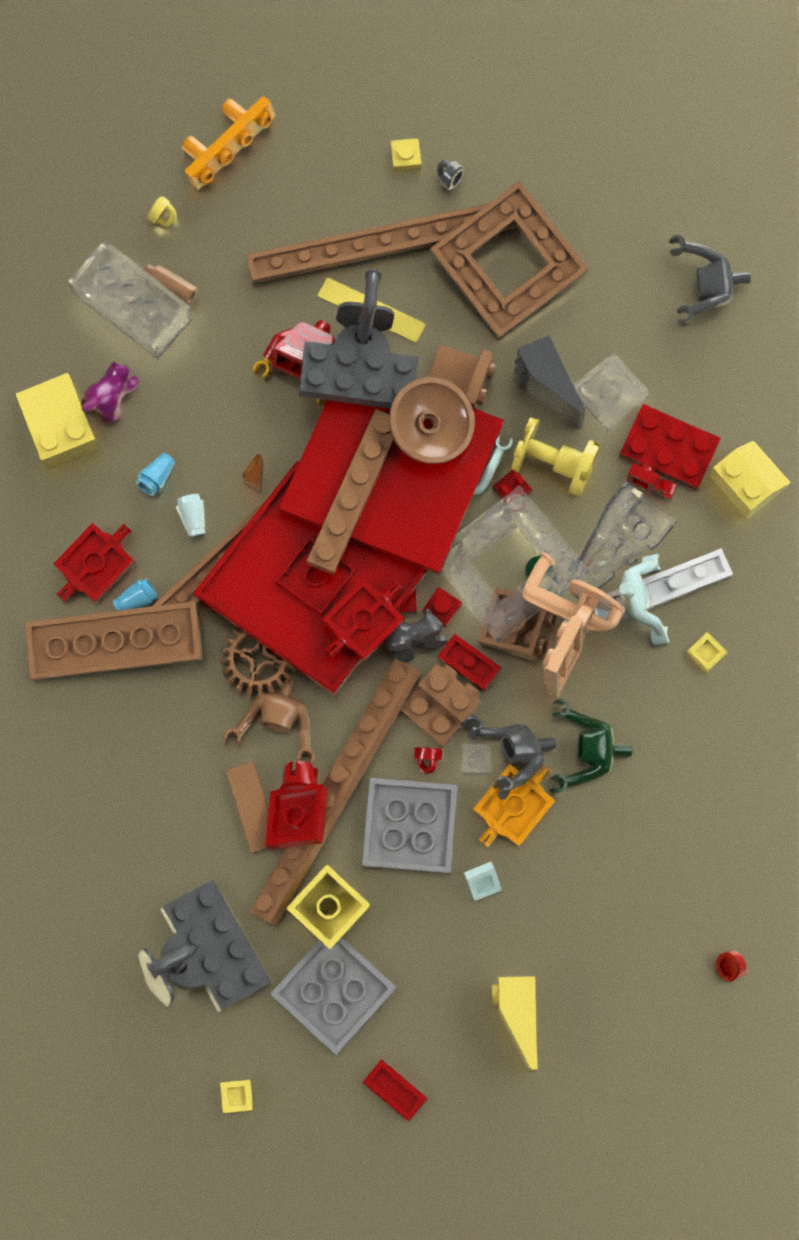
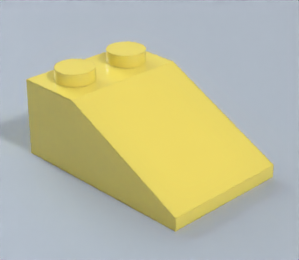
(57, 421)
(518, 1012)

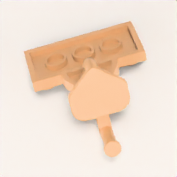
(581, 619)

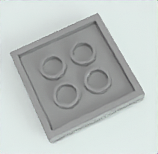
(409, 825)
(333, 992)

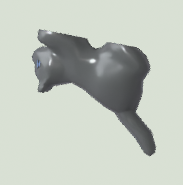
(414, 635)

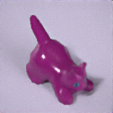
(107, 393)

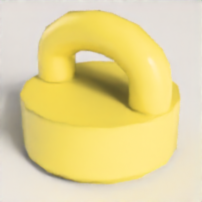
(158, 210)

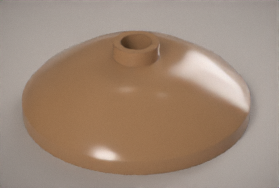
(444, 408)

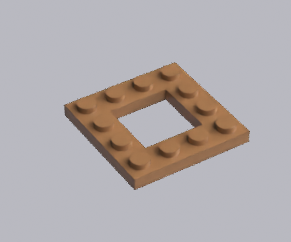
(518, 207)

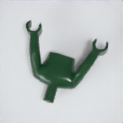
(594, 747)

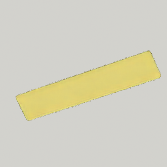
(402, 325)

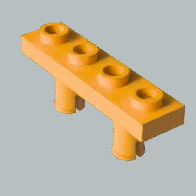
(222, 151)

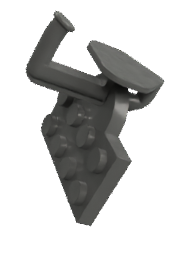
(352, 367)
(210, 949)

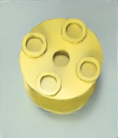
(566, 460)

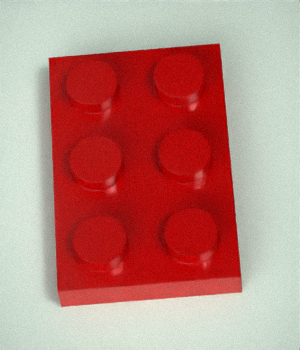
(670, 447)

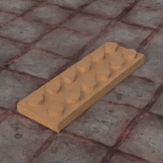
(114, 640)

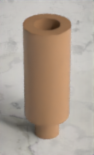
(174, 283)

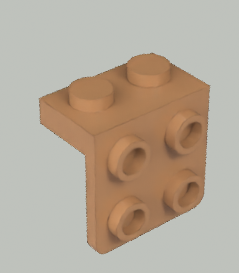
(464, 371)

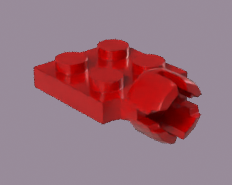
(296, 809)

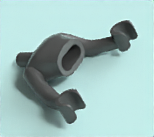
(712, 280)
(518, 746)

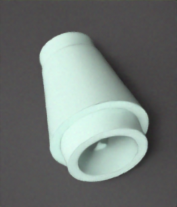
(192, 514)

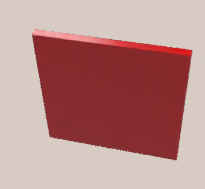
(413, 503)
(281, 600)

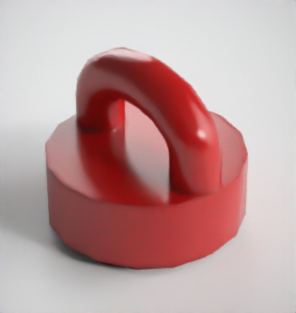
(428, 753)
(731, 965)

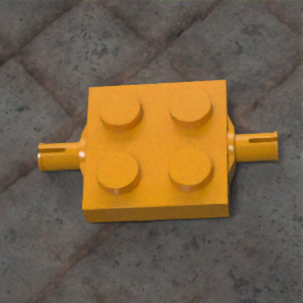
(518, 812)

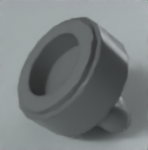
(452, 175)

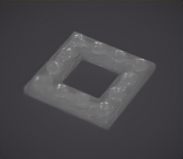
(511, 512)

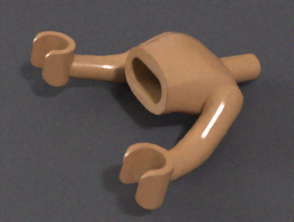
(277, 714)

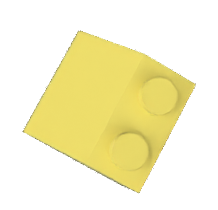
(749, 478)
(328, 906)

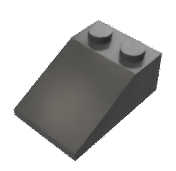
(548, 380)

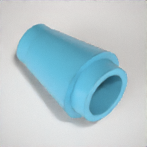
(155, 474)
(136, 596)

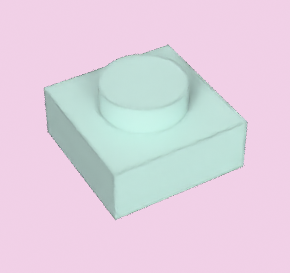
(482, 881)

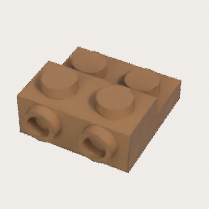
(528, 639)
(441, 704)

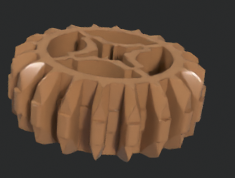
(246, 656)

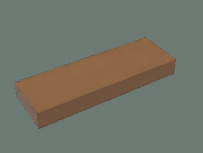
(250, 804)

